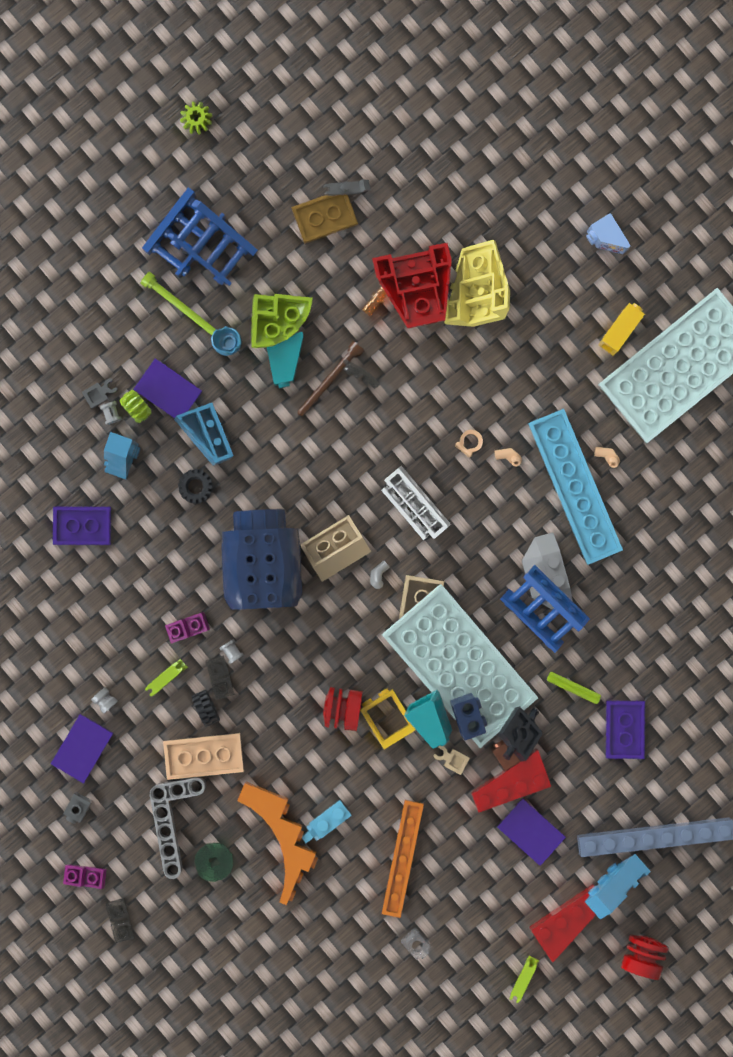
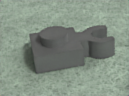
(96, 394)

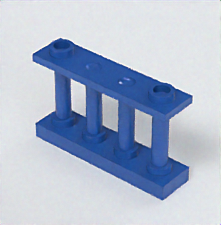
(175, 215)
(230, 235)
(550, 592)

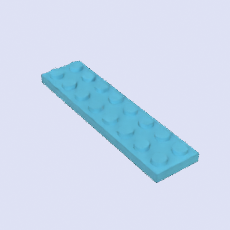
(575, 486)

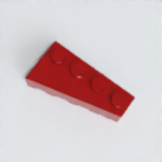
(513, 783)
(563, 924)

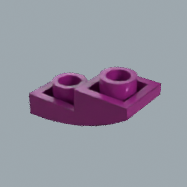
(187, 627)
(84, 876)

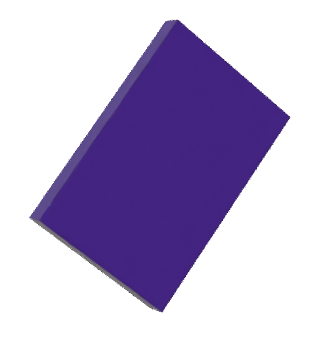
(167, 389)
(81, 525)
(625, 729)
(82, 748)
(531, 832)

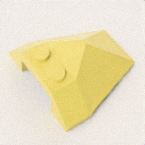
(479, 288)

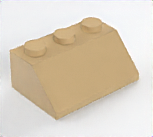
(335, 548)

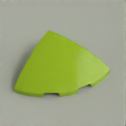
(277, 318)

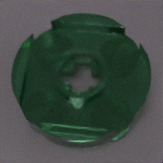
(204, 866)

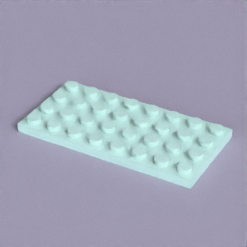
(675, 368)
(458, 660)

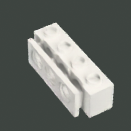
(418, 503)

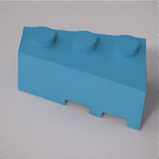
(206, 433)
(120, 455)
(615, 885)

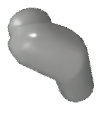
(376, 575)

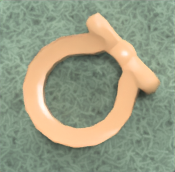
(468, 452)

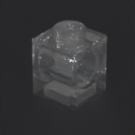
(415, 935)

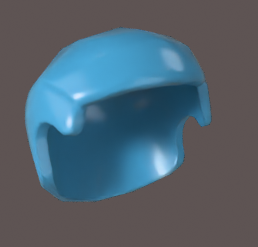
(226, 341)

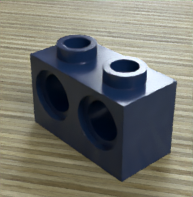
(464, 718)

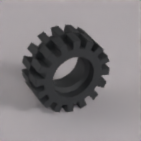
(184, 483)
(205, 708)

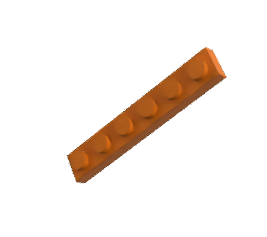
(402, 858)

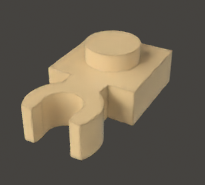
(454, 760)

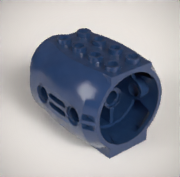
(261, 561)

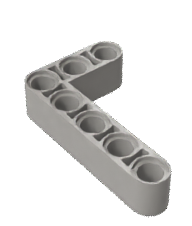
(168, 820)

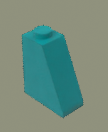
(284, 360)
(430, 719)

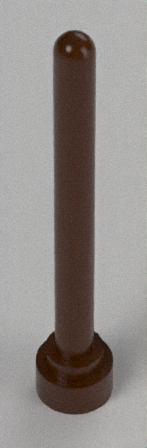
(353, 351)

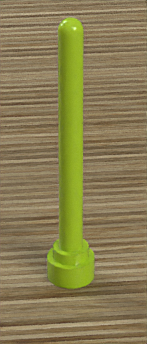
(150, 282)

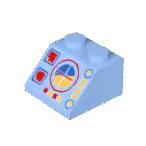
(607, 235)

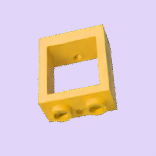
(621, 328)
(398, 735)

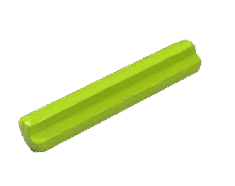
(574, 687)

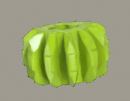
(203, 119)
(135, 406)

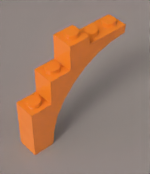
(296, 857)

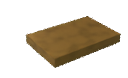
(324, 216)

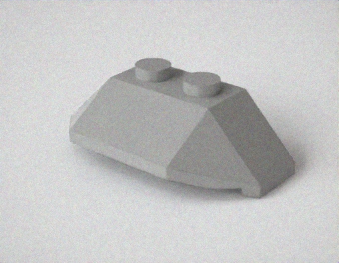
(547, 557)

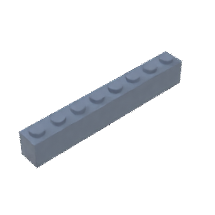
(655, 837)

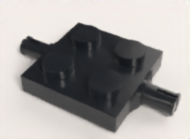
(520, 733)

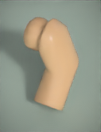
(509, 454)
(609, 455)

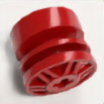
(342, 708)
(644, 958)

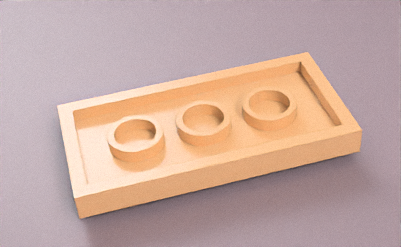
(203, 756)

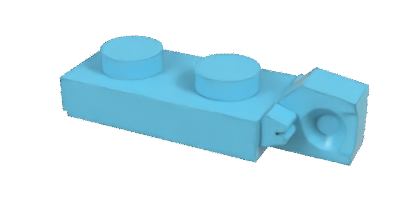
(326, 821)

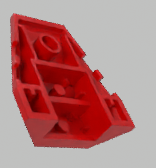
(417, 284)

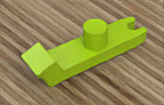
(166, 677)
(524, 978)

